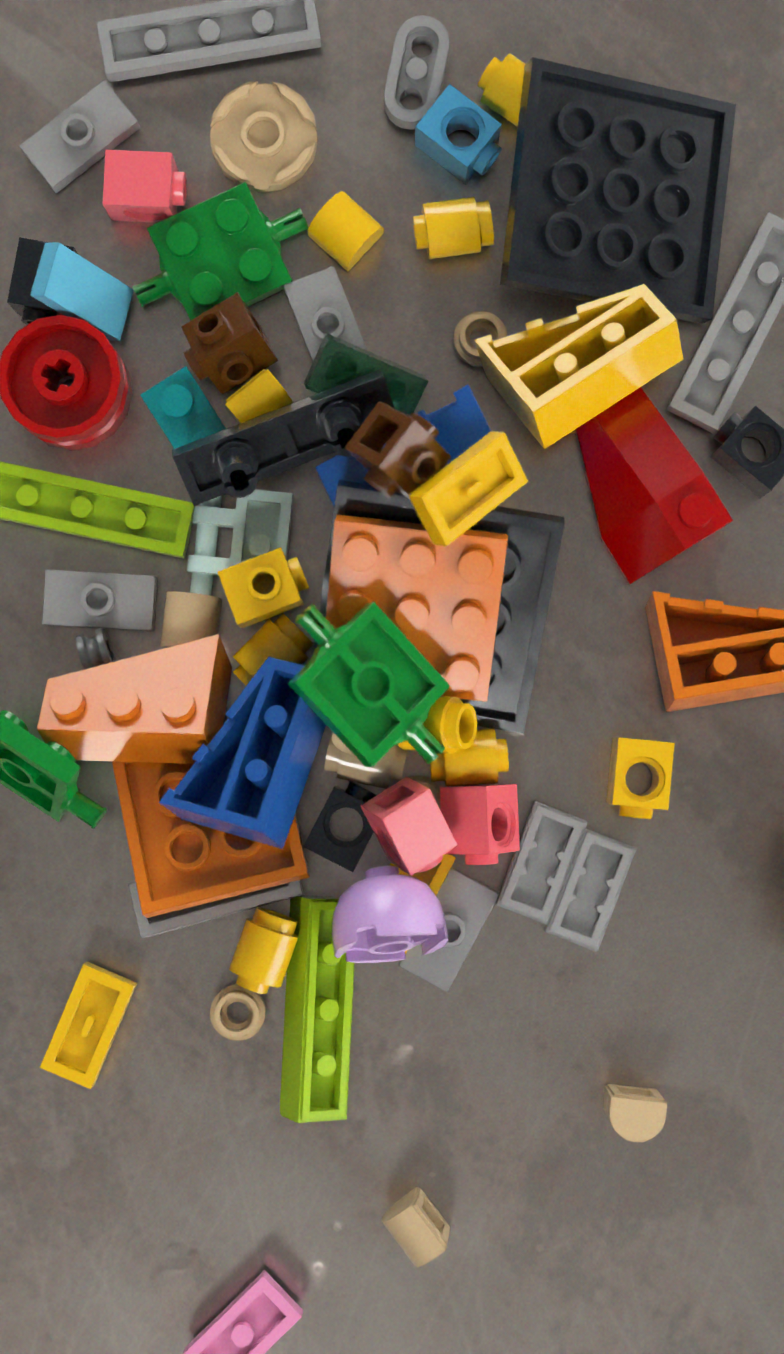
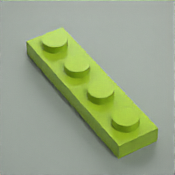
(95, 510)

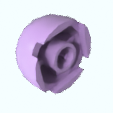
(386, 917)

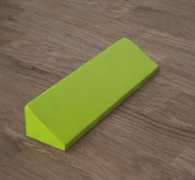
(316, 1018)

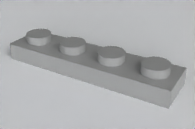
(205, 36)
(735, 332)

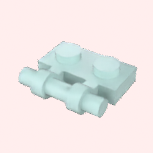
(258, 526)

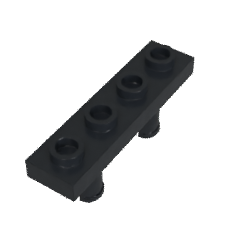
(278, 440)

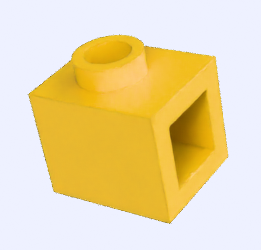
(263, 587)

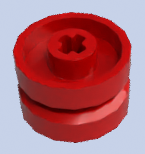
(34, 374)

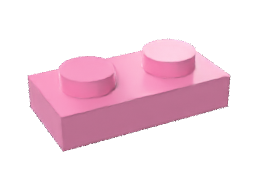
(250, 1321)

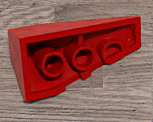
(645, 487)

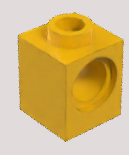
(658, 758)

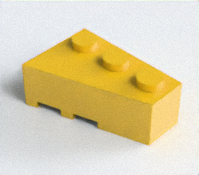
(582, 363)

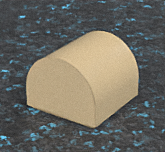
(189, 617)
(634, 1111)
(417, 1227)

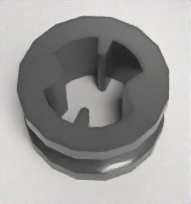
(95, 650)

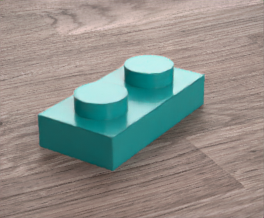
(182, 409)

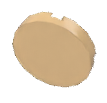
(263, 136)

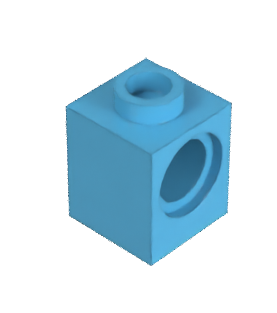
(452, 113)

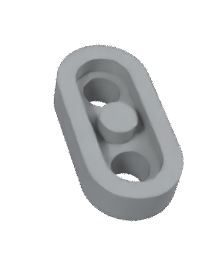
(413, 74)

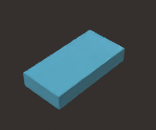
(81, 290)

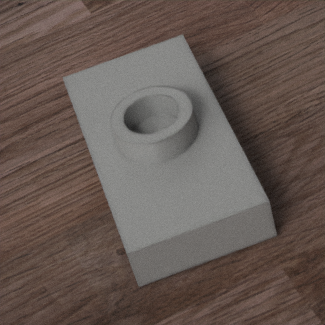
(80, 136)
(322, 309)
(99, 600)
(542, 863)
(591, 890)
(465, 909)

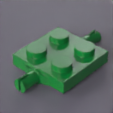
(220, 251)
(369, 684)
(42, 773)

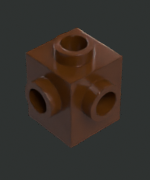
(227, 344)
(409, 452)

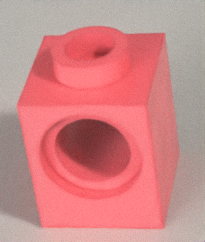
(142, 186)
(481, 821)
(409, 826)

